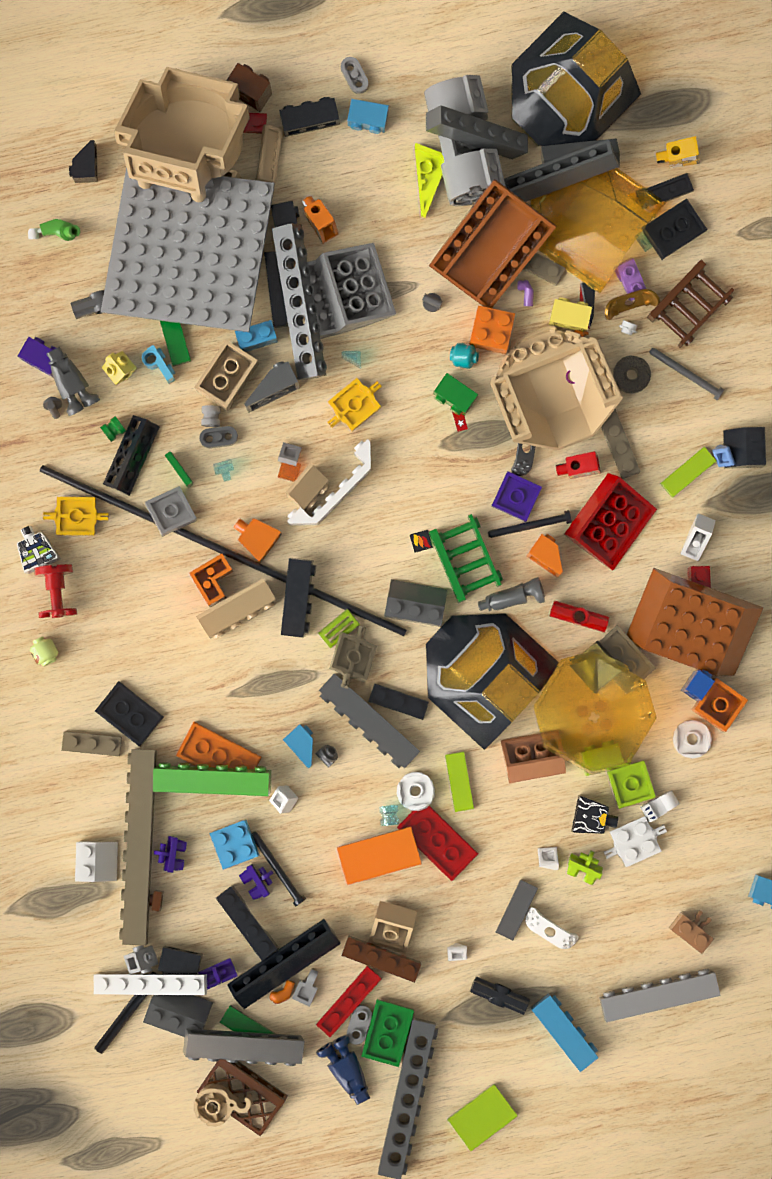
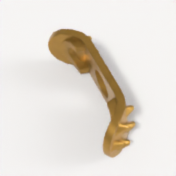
(642, 297)

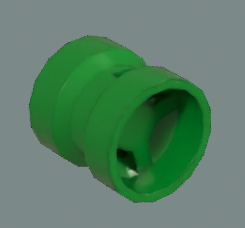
(113, 428)

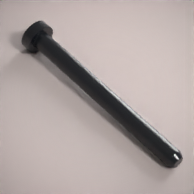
(531, 525)
(278, 870)

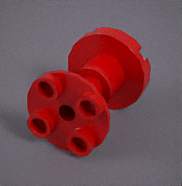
(55, 583)

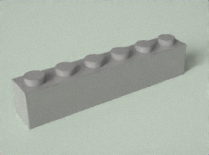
(659, 996)

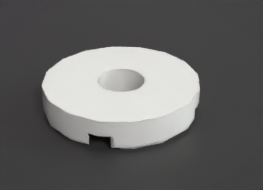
(703, 739)
(419, 802)

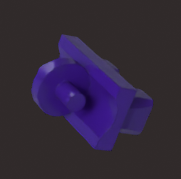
(171, 863)
(251, 874)
(219, 973)

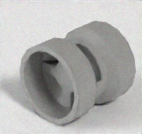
(211, 416)

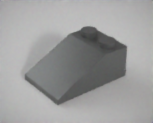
(275, 385)

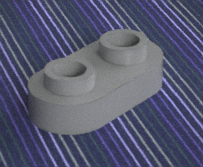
(355, 75)
(358, 1024)

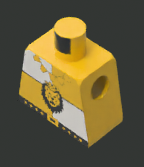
(687, 153)

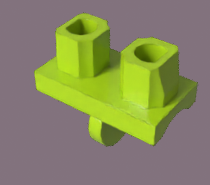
(586, 864)

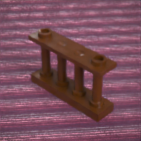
(685, 286)

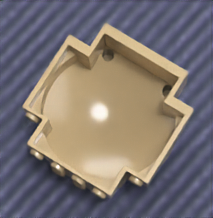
(182, 131)

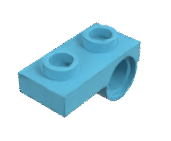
(166, 370)

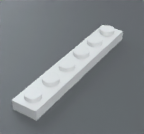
(150, 984)

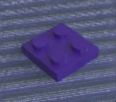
(516, 496)

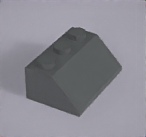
(415, 603)
(178, 1012)

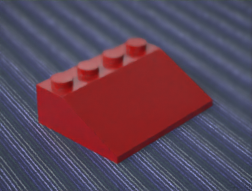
(610, 521)

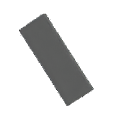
(516, 910)

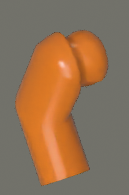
(283, 995)

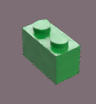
(455, 395)

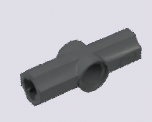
(88, 305)

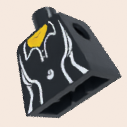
(592, 817)

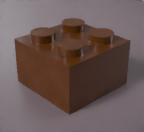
(253, 88)

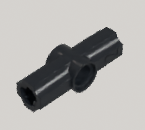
(500, 995)

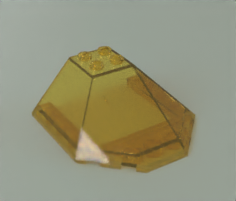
(596, 224)

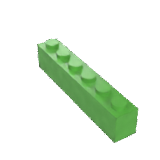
(212, 779)

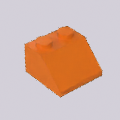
(546, 554)

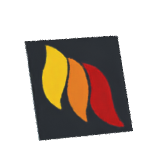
(421, 541)

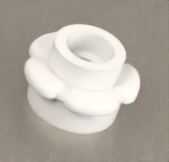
(628, 327)

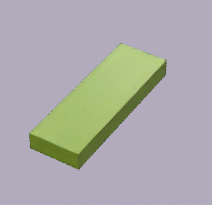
(688, 472)
(459, 781)

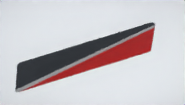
(587, 295)

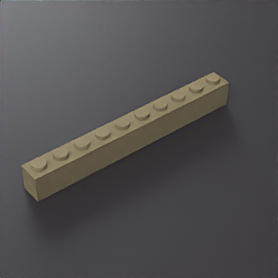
(139, 848)

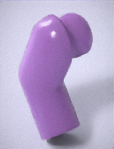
(528, 292)

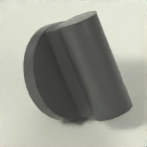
(432, 302)
(53, 404)
(327, 755)

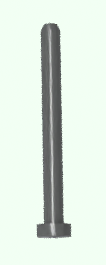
(687, 373)

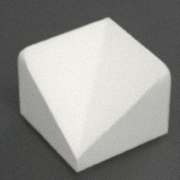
(283, 799)

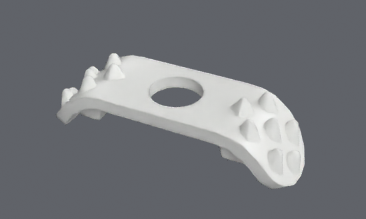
(538, 924)

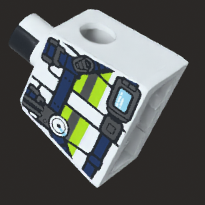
(35, 550)

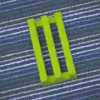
(336, 621)

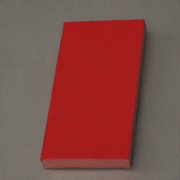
(439, 842)

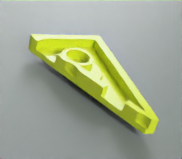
(428, 174)

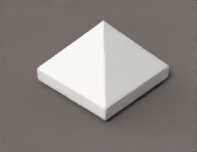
(457, 952)

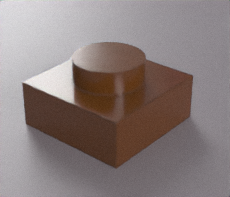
(156, 900)

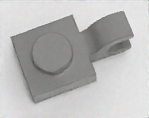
(305, 990)

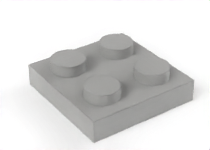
(170, 511)

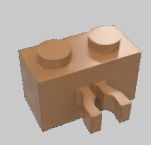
(691, 933)

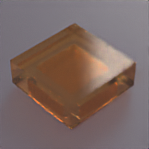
(289, 472)

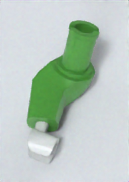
(55, 227)

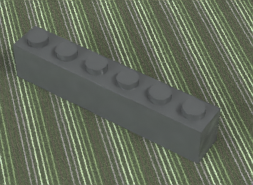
(476, 132)
(563, 171)
(370, 721)
(243, 1046)

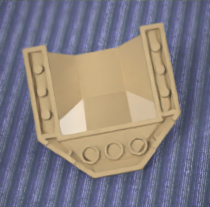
(539, 400)

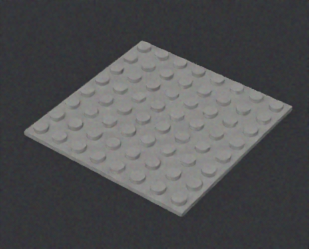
(188, 256)

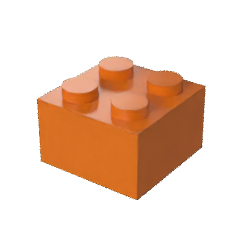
(492, 329)
(720, 705)

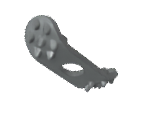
(523, 461)

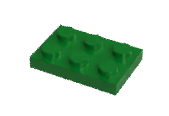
(387, 1033)

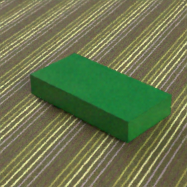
(179, 469)

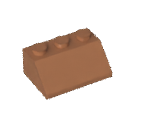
(528, 759)

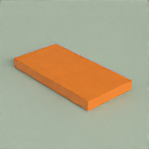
(210, 748)
(379, 855)

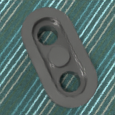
(218, 437)

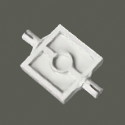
(635, 841)

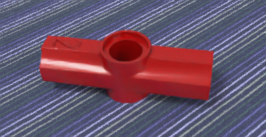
(591, 619)

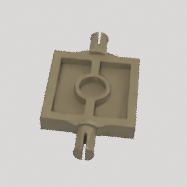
(353, 657)

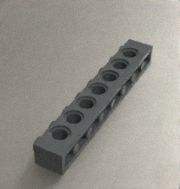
(292, 294)
(387, 1166)

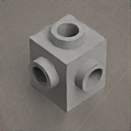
(141, 959)

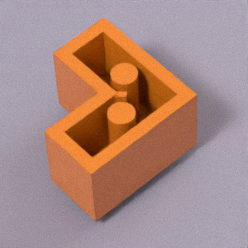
(207, 577)

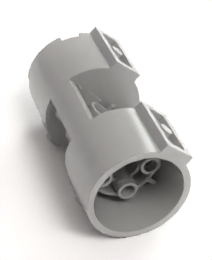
(465, 167)

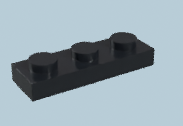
(398, 701)

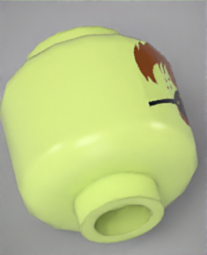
(44, 651)

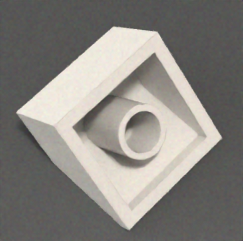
(96, 861)

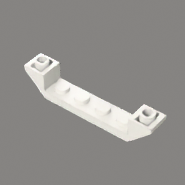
(300, 517)

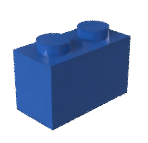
(698, 685)

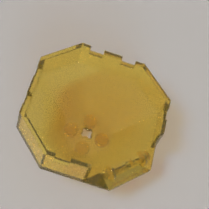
(601, 686)

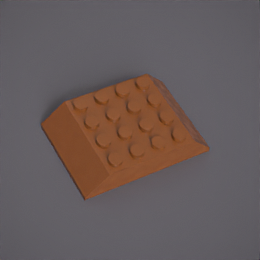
(492, 244)
(693, 624)

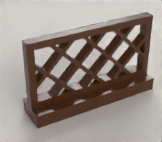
(255, 1083)

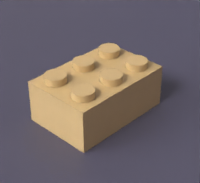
(226, 375)

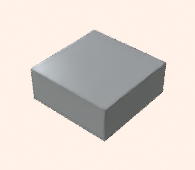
(289, 454)

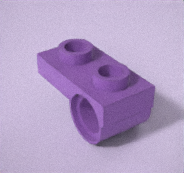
(630, 276)

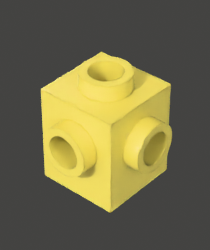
(118, 367)

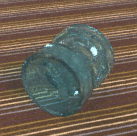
(389, 815)

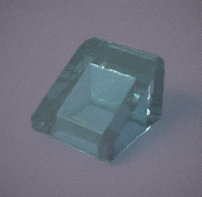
(352, 357)

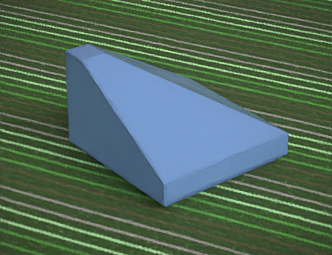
(723, 456)

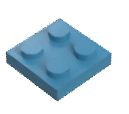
(234, 844)

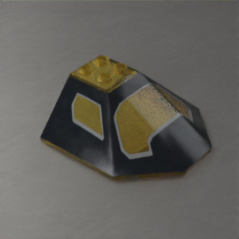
(570, 84)
(485, 673)

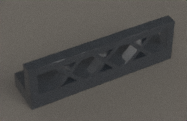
(275, 291)
(133, 456)

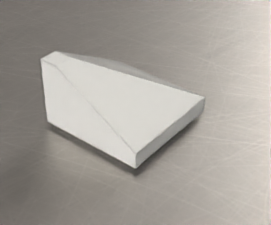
(548, 858)

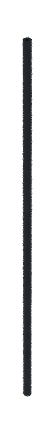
(220, 549)

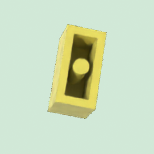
(570, 315)

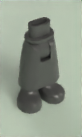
(70, 381)
(513, 596)

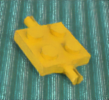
(354, 404)
(75, 516)

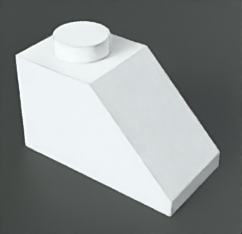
(698, 537)

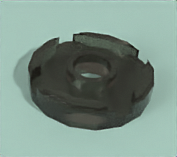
(632, 363)

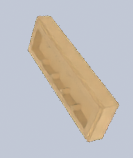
(269, 154)

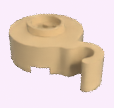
(226, 1104)

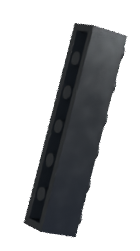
(283, 964)

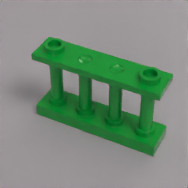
(454, 573)

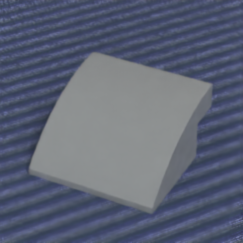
(349, 290)

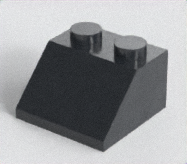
(746, 446)

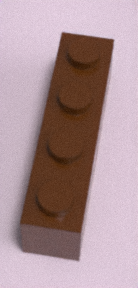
(381, 959)

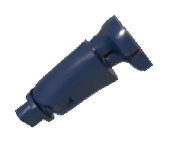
(345, 1069)

